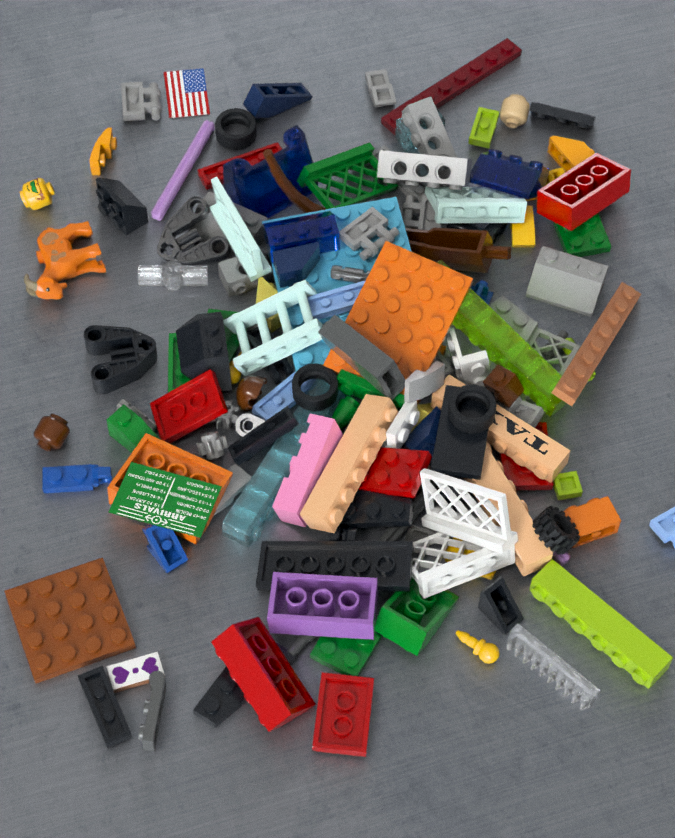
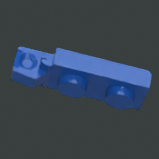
(74, 478)

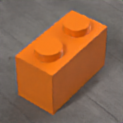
(594, 519)

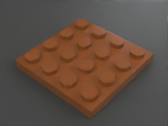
(69, 620)

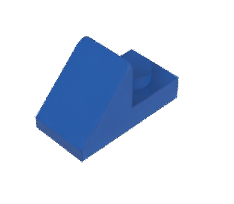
(164, 547)

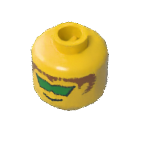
(37, 193)

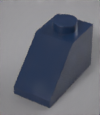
(295, 263)
(425, 434)

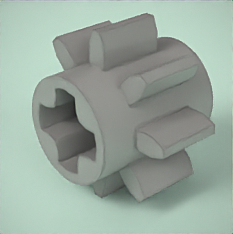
(229, 418)
(212, 445)

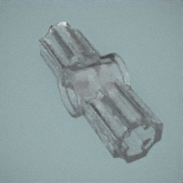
(172, 275)

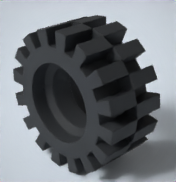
(556, 530)

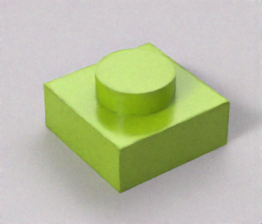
(567, 486)

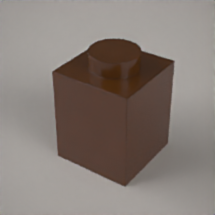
(504, 384)

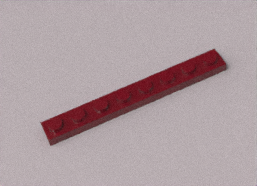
(460, 80)

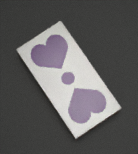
(133, 672)

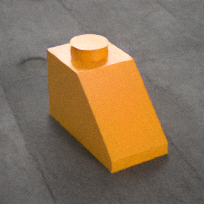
(568, 151)

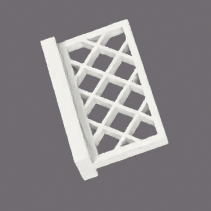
(463, 524)
(460, 569)

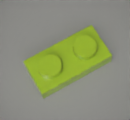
(484, 127)

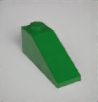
(127, 428)

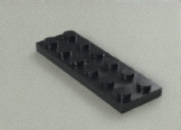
(382, 560)

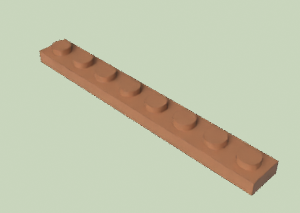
(596, 344)

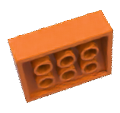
(169, 458)

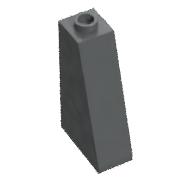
(363, 357)

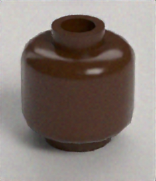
(51, 432)

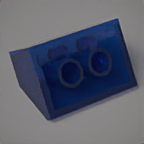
(509, 174)
(303, 230)

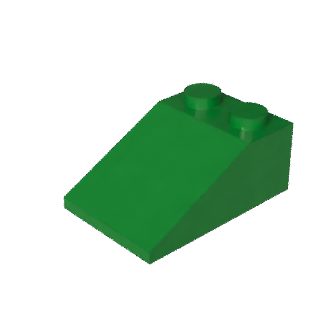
(412, 619)

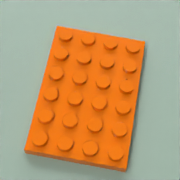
(405, 309)

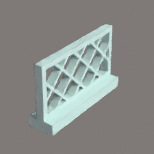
(475, 205)
(238, 234)

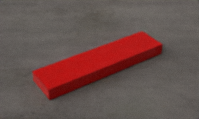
(216, 170)

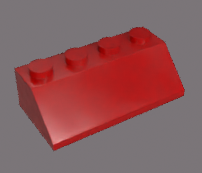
(262, 673)

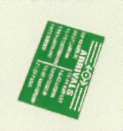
(165, 499)

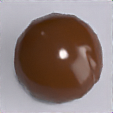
(249, 390)

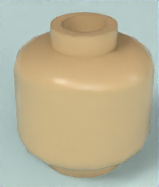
(514, 111)

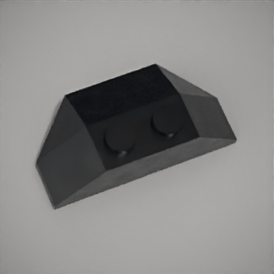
(204, 348)

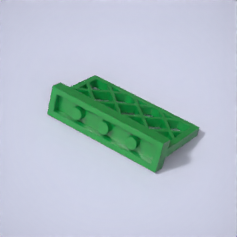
(338, 166)

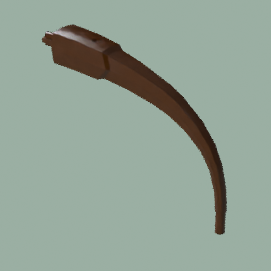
(455, 247)

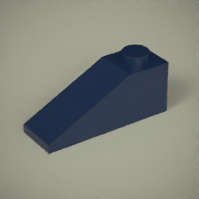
(274, 98)

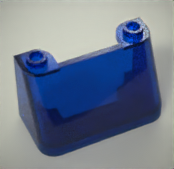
(255, 185)

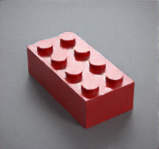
(583, 191)

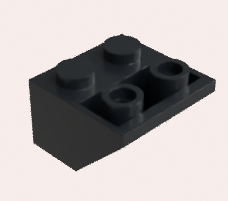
(120, 205)

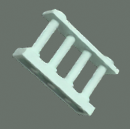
(283, 345)

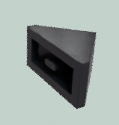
(499, 606)

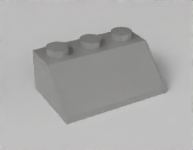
(209, 228)
(567, 281)

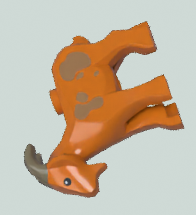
(62, 261)

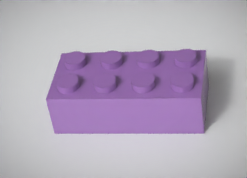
(323, 605)

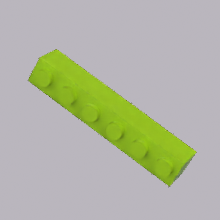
(600, 624)

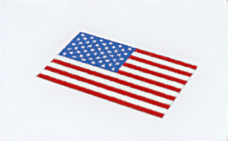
(186, 93)

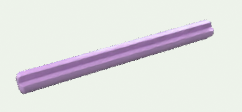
(182, 170)

